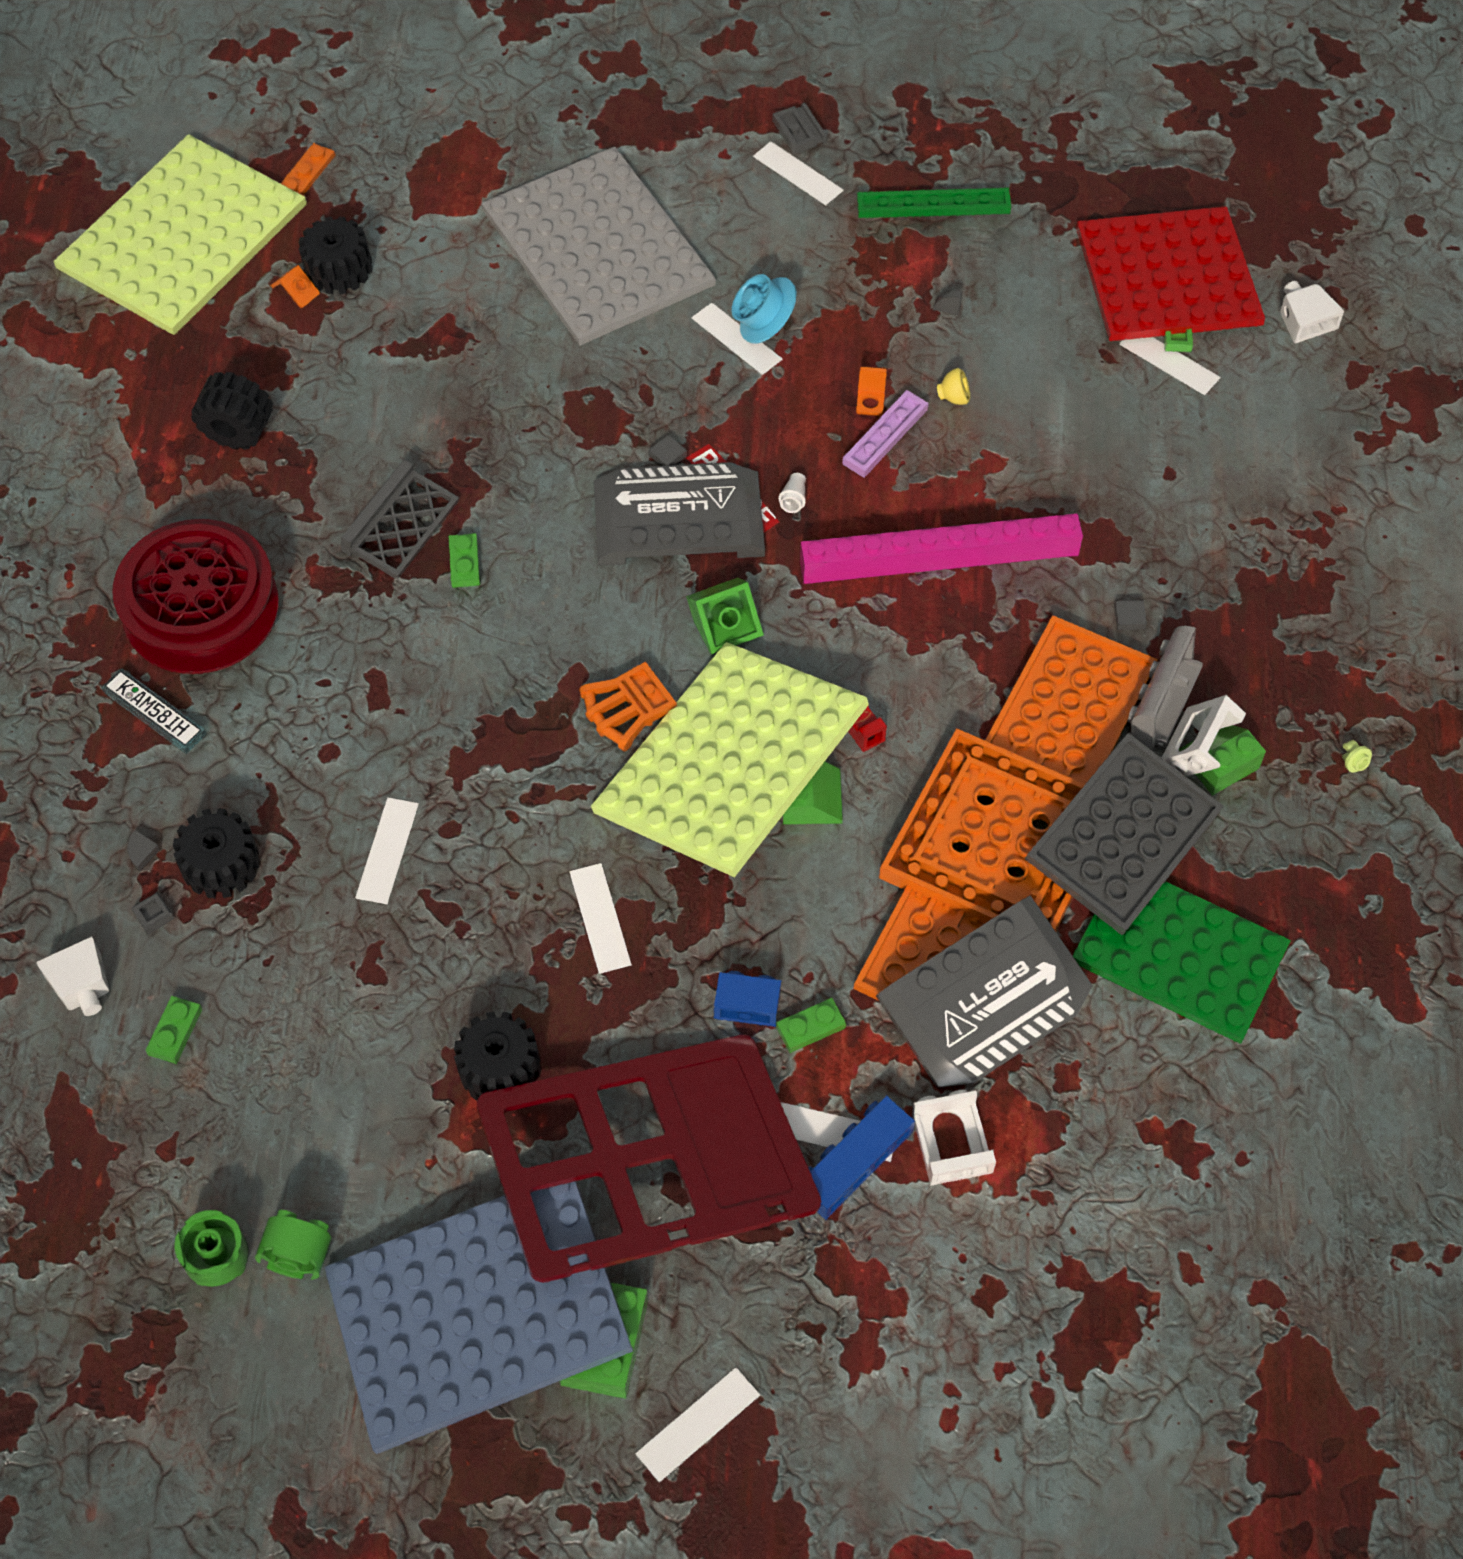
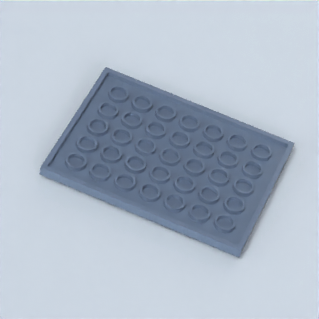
(461, 1326)

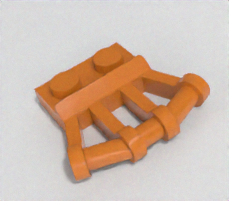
(640, 690)

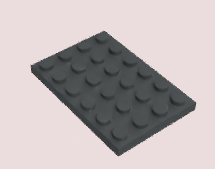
(1124, 833)

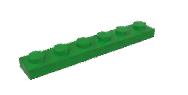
(933, 203)

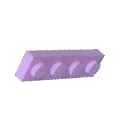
(885, 433)

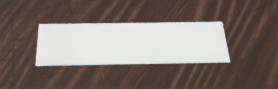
(798, 173)
(729, 333)
(1172, 363)
(387, 851)
(600, 918)
(817, 1126)
(697, 1424)

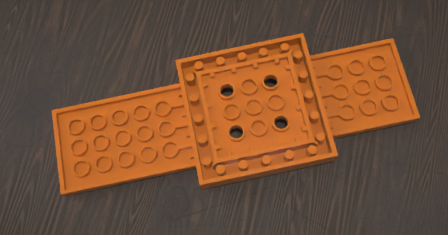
(1032, 765)

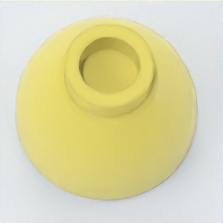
(954, 387)

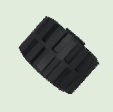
(335, 255)
(232, 410)
(216, 853)
(499, 1052)

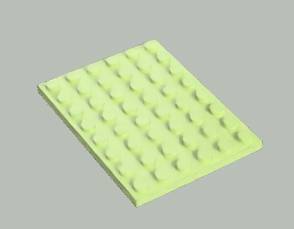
(180, 234)
(730, 758)

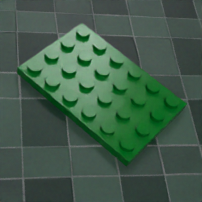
(1188, 959)

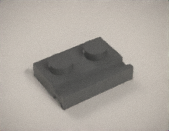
(799, 128)

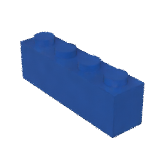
(859, 1153)

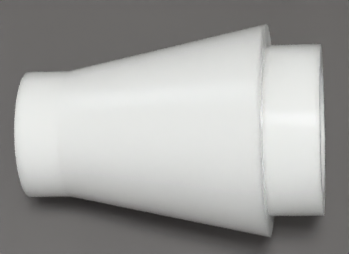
(793, 495)

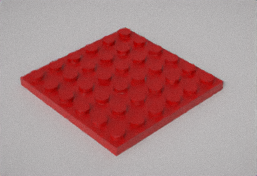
(1169, 273)

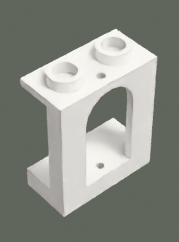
(1207, 719)
(963, 1105)

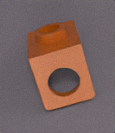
(298, 286)
(871, 385)

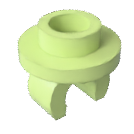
(1357, 758)

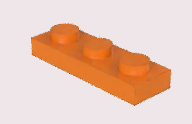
(308, 168)

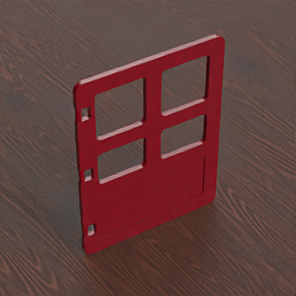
(717, 1128)

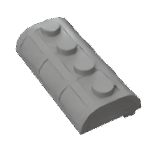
(1167, 691)

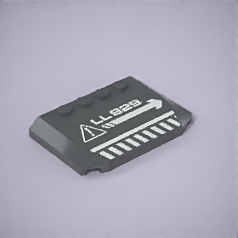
(678, 512)
(987, 996)

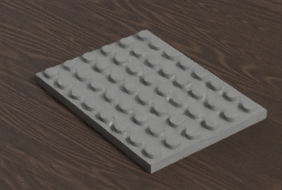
(597, 245)

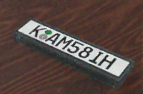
(154, 710)

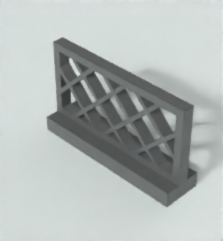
(382, 504)

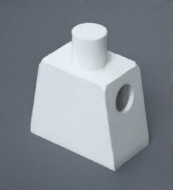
(1309, 311)
(77, 976)

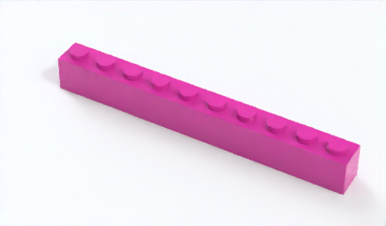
(940, 548)

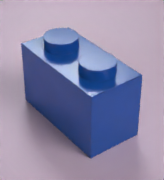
(747, 998)

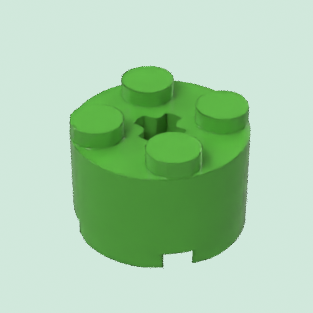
(294, 1245)
(194, 1250)

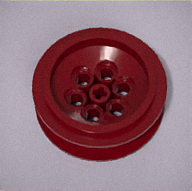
(188, 570)

